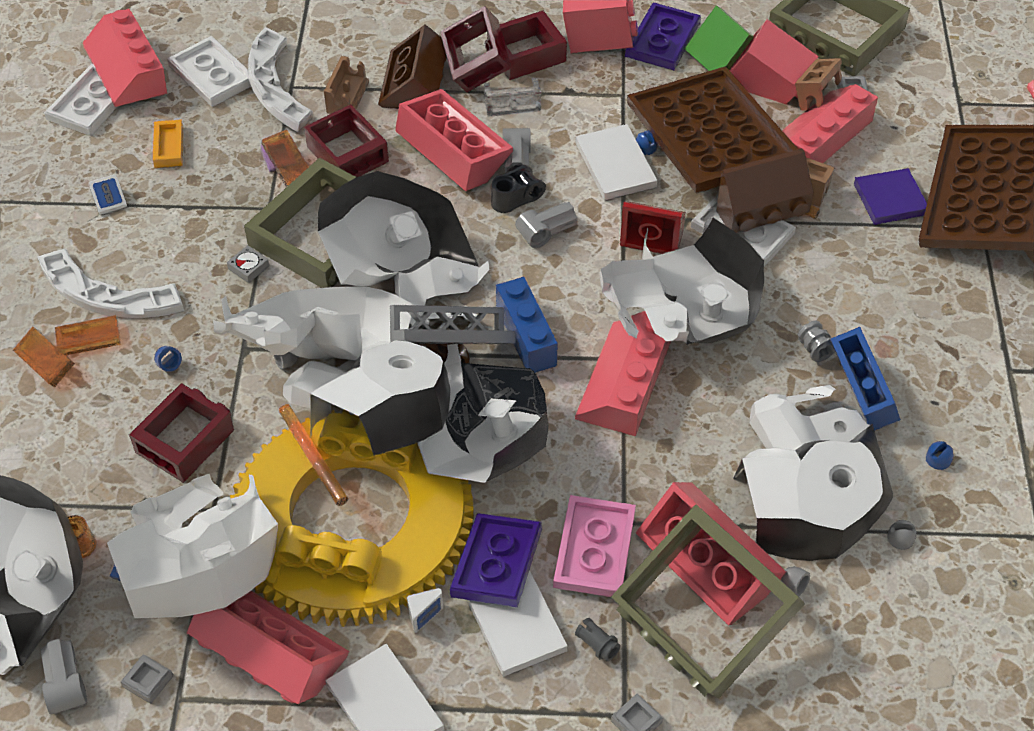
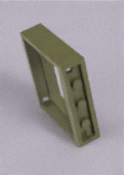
(888, 13)
(281, 209)
(658, 561)

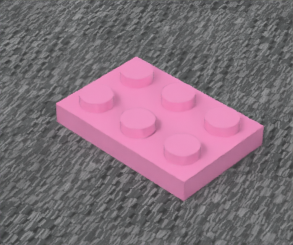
(594, 546)

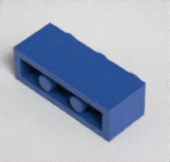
(532, 333)
(865, 378)

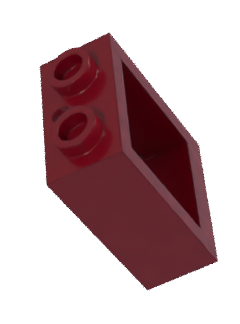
(550, 53)
(483, 67)
(357, 161)
(184, 463)

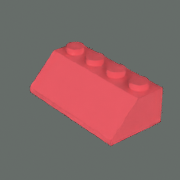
(125, 59)
(834, 123)
(452, 138)
(624, 377)
(704, 563)
(270, 646)

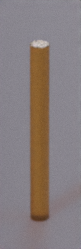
(313, 455)

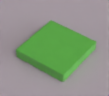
(719, 41)

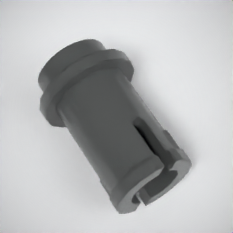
(603, 644)

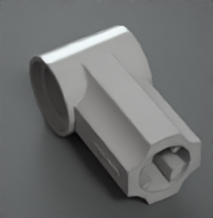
(521, 142)
(539, 227)
(63, 684)

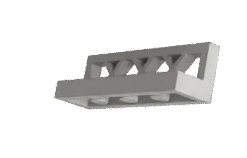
(454, 335)

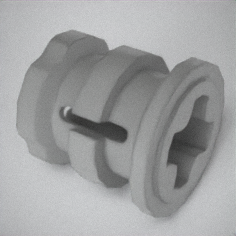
(816, 341)

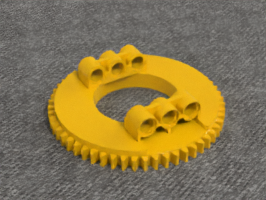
(356, 577)

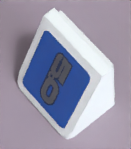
(107, 194)
(424, 607)

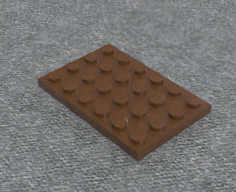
(708, 125)
(982, 190)

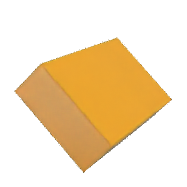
(168, 143)

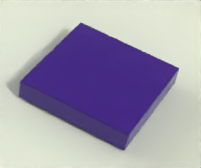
(890, 196)

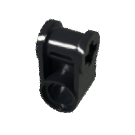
(514, 189)

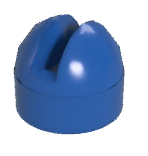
(643, 141)
(171, 361)
(944, 459)

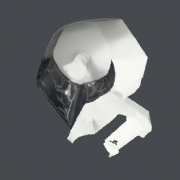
(491, 424)

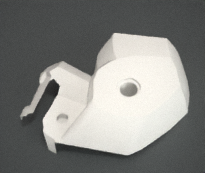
(317, 322)
(196, 566)

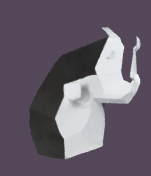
(399, 230)
(691, 292)
(393, 388)
(816, 479)
(37, 568)

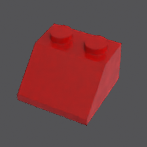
(663, 226)

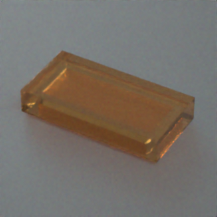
(284, 156)
(88, 335)
(43, 356)

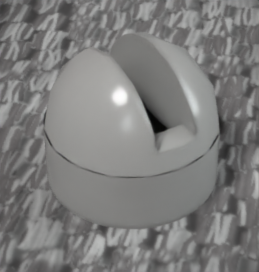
(286, 360)
(904, 535)
(796, 579)

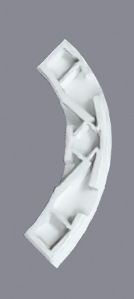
(266, 83)
(106, 298)

